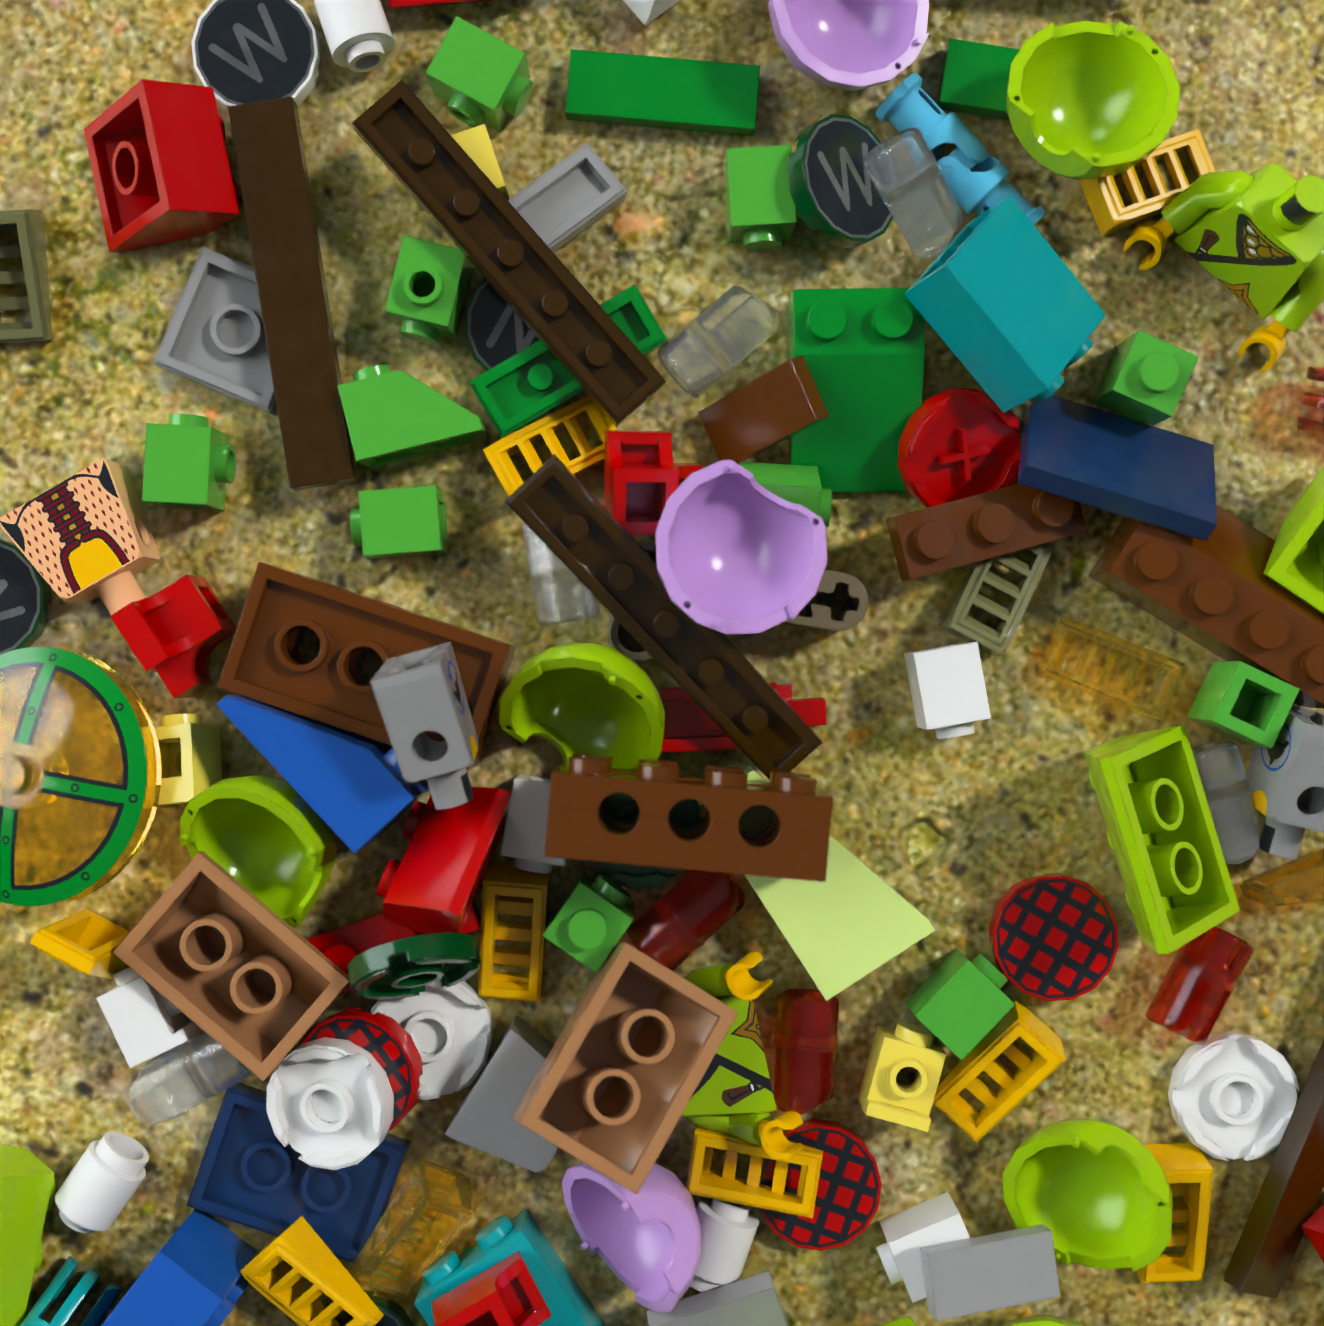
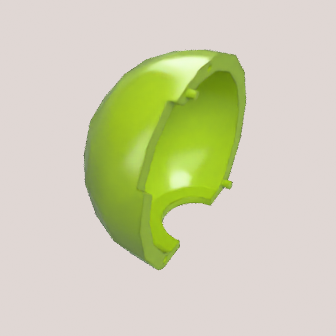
(1091, 98)
(586, 703)
(264, 840)
(1093, 1192)

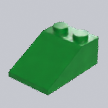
(869, 370)

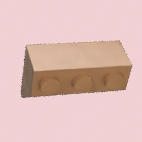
(232, 965)
(625, 1066)

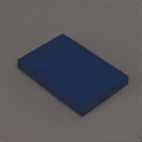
(1119, 466)
(267, 1188)

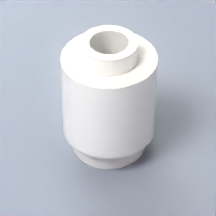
(356, 32)
(102, 1182)
(725, 1242)

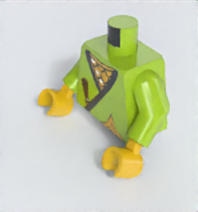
(1257, 238)
(737, 1083)

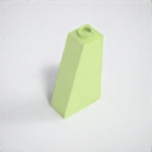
(836, 925)

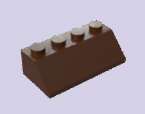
(1220, 597)

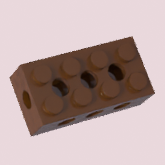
(269, 668)
(788, 847)

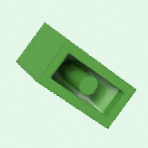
(402, 418)

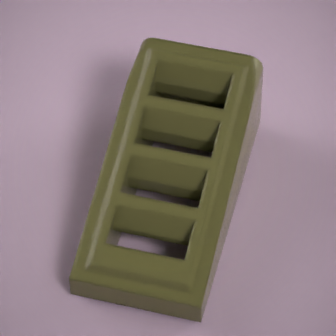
(35, 275)
(970, 630)

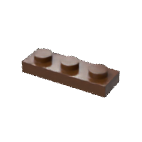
(980, 528)

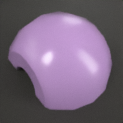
(850, 40)
(738, 551)
(642, 1237)

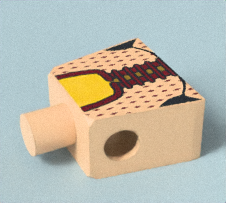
(87, 536)

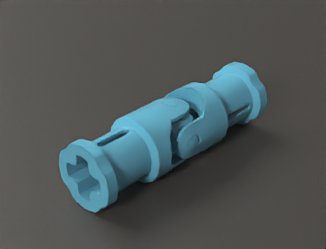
(969, 169)

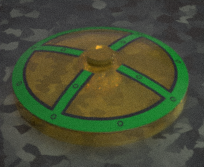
(72, 775)

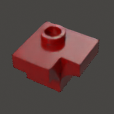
(640, 477)
(177, 633)
(495, 1297)

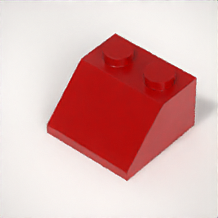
(161, 166)
(443, 862)

